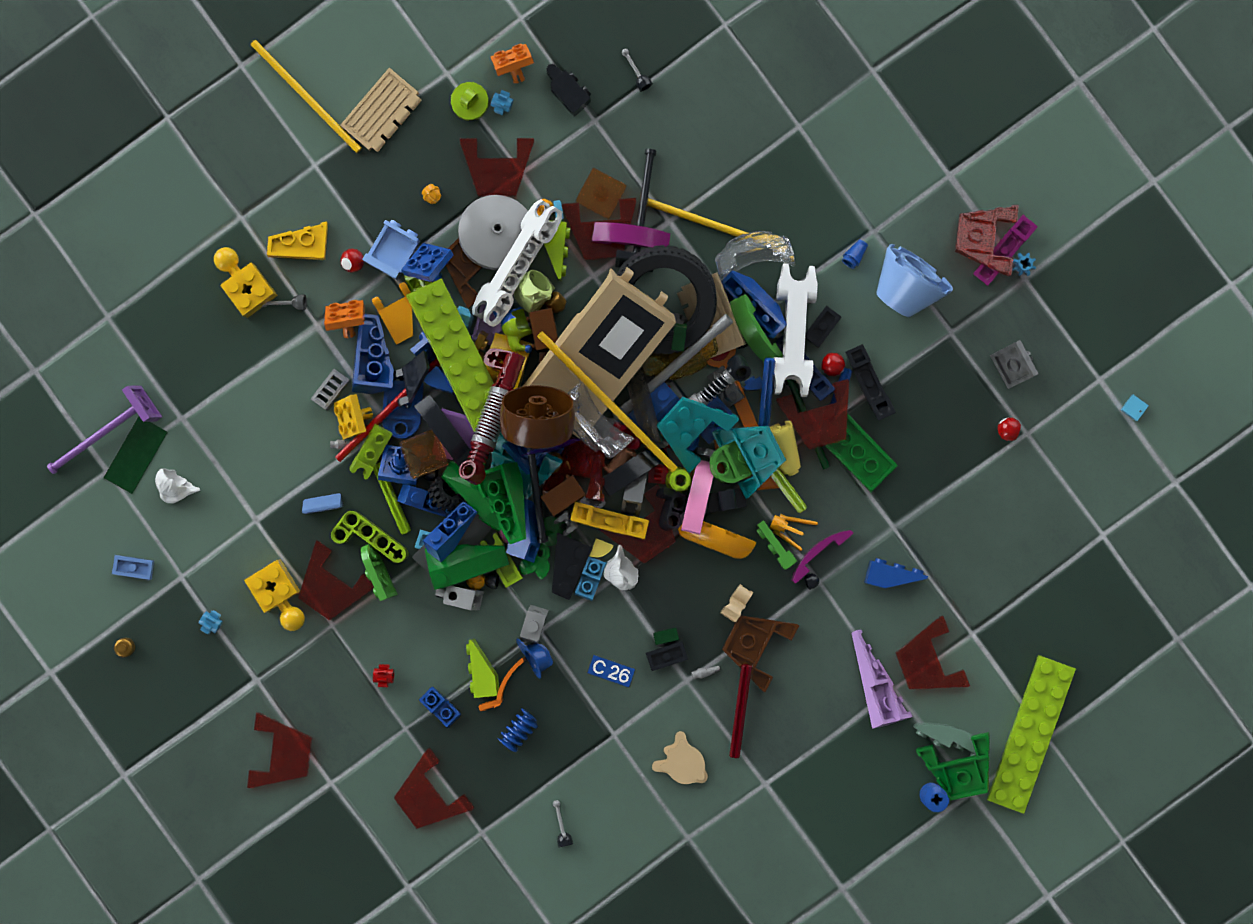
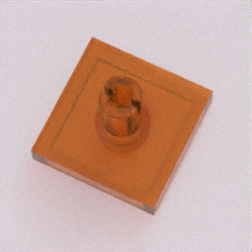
(601, 193)
(423, 454)

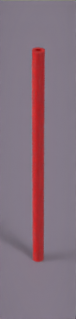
(377, 420)

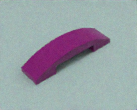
(629, 235)
(1007, 246)
(801, 570)

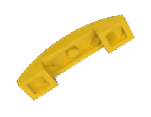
(609, 520)

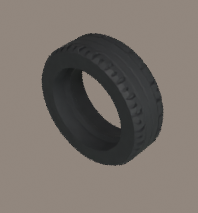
(695, 271)

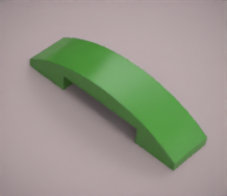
(751, 330)

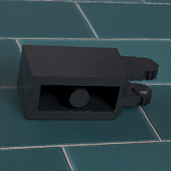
(567, 90)

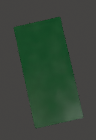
(135, 455)

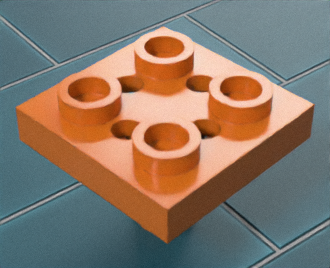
(512, 61)
(345, 316)

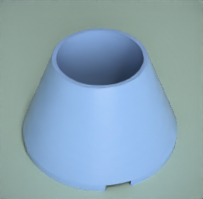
(909, 282)

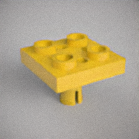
(351, 417)

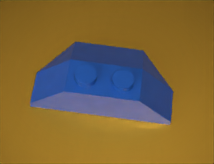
(767, 310)

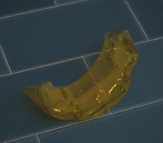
(658, 362)

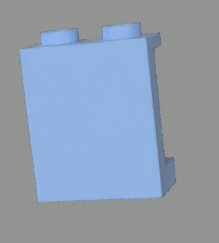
(392, 249)

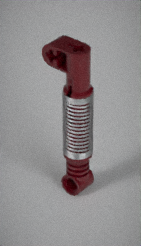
(489, 424)

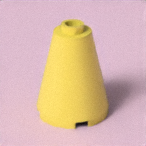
(787, 442)

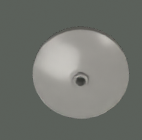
(478, 233)

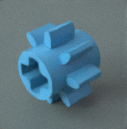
(502, 102)
(1029, 262)
(210, 622)

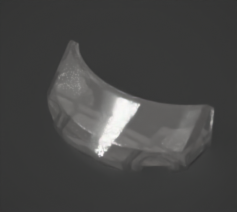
(753, 248)
(592, 425)

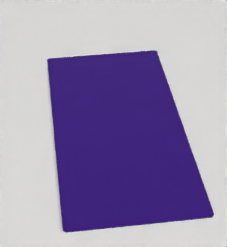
(565, 444)

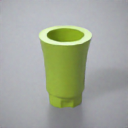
(670, 480)

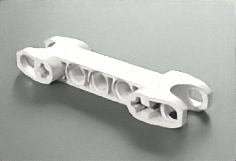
(498, 293)
(797, 296)

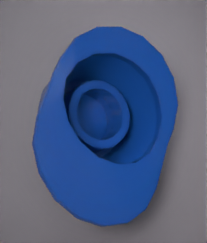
(537, 655)

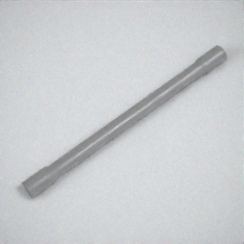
(717, 328)

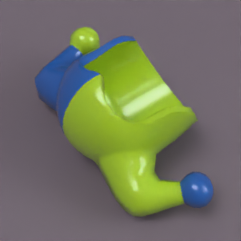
(516, 327)

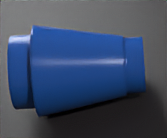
(854, 255)

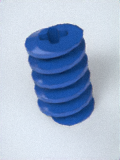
(518, 731)
(939, 801)

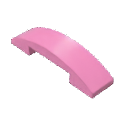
(698, 498)

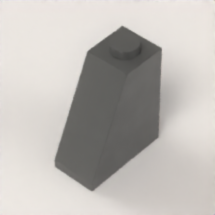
(633, 496)

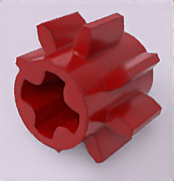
(383, 675)

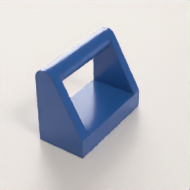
(438, 380)

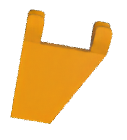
(397, 316)

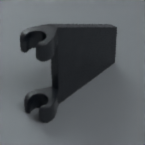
(413, 376)

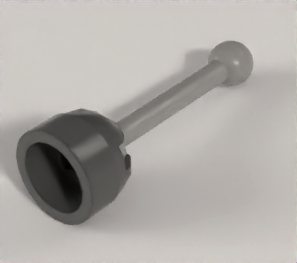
(298, 302)

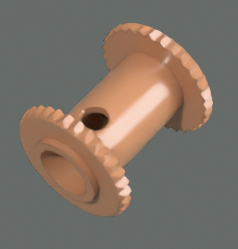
(619, 459)

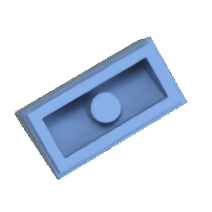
(322, 503)

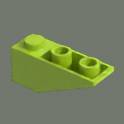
(558, 251)
(484, 676)

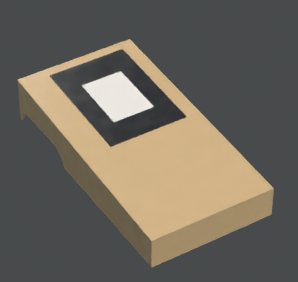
(608, 339)

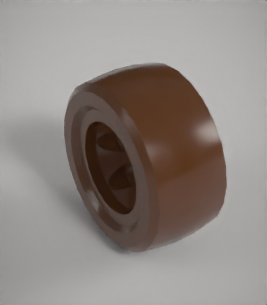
(537, 417)

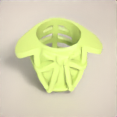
(534, 292)

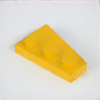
(300, 244)

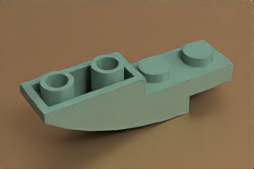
(946, 735)

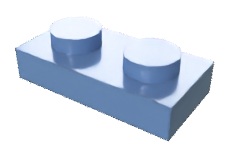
(133, 567)

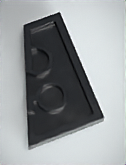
(568, 565)

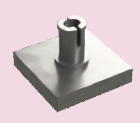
(1014, 364)

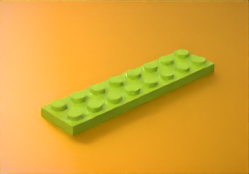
(453, 347)
(1031, 734)

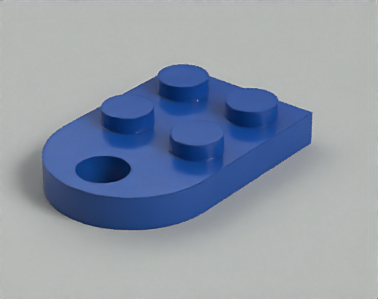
(409, 417)

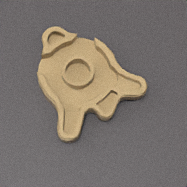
(683, 762)

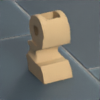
(737, 603)

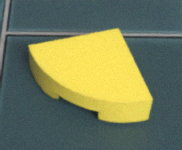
(600, 548)

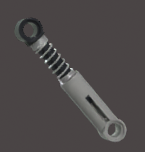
(736, 370)

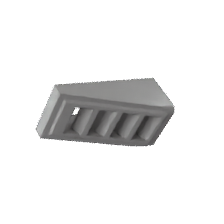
(331, 399)

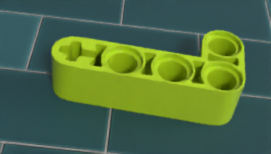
(373, 539)

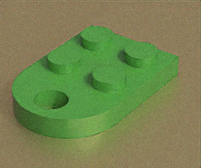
(733, 461)
(377, 573)

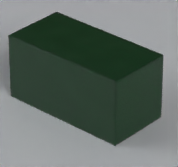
(679, 337)
(666, 636)

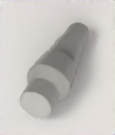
(339, 444)
(704, 672)

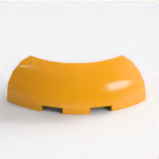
(721, 540)

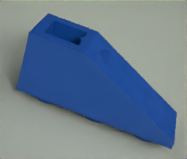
(420, 499)
(449, 532)
(527, 548)
(889, 576)

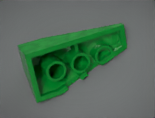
(470, 494)
(505, 495)
(465, 563)

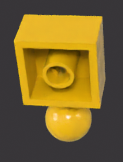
(249, 276)
(258, 583)

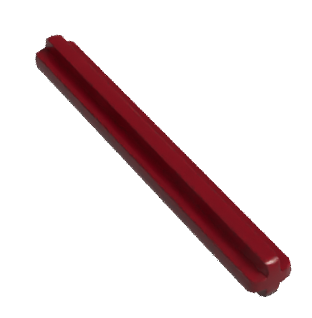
(740, 711)

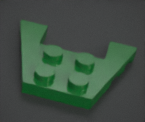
(961, 776)

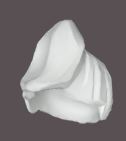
(173, 487)
(621, 571)

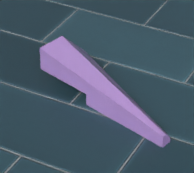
(881, 699)

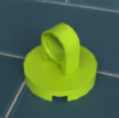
(469, 101)

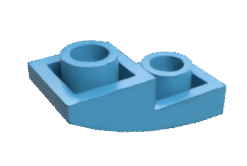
(590, 578)

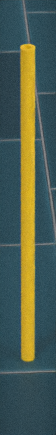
(607, 401)

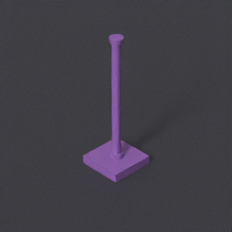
(140, 404)

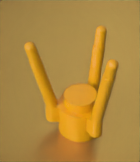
(779, 524)

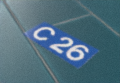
(611, 671)

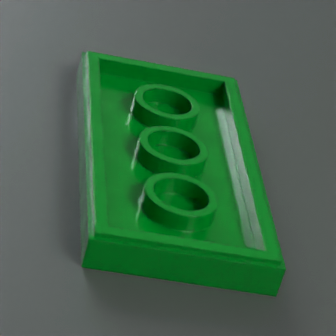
(862, 456)

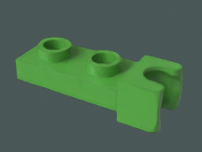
(785, 558)

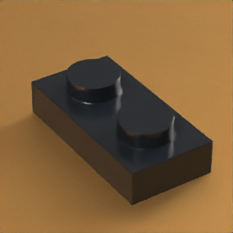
(822, 326)
(666, 656)

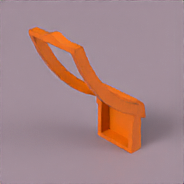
(496, 702)

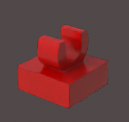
(657, 474)

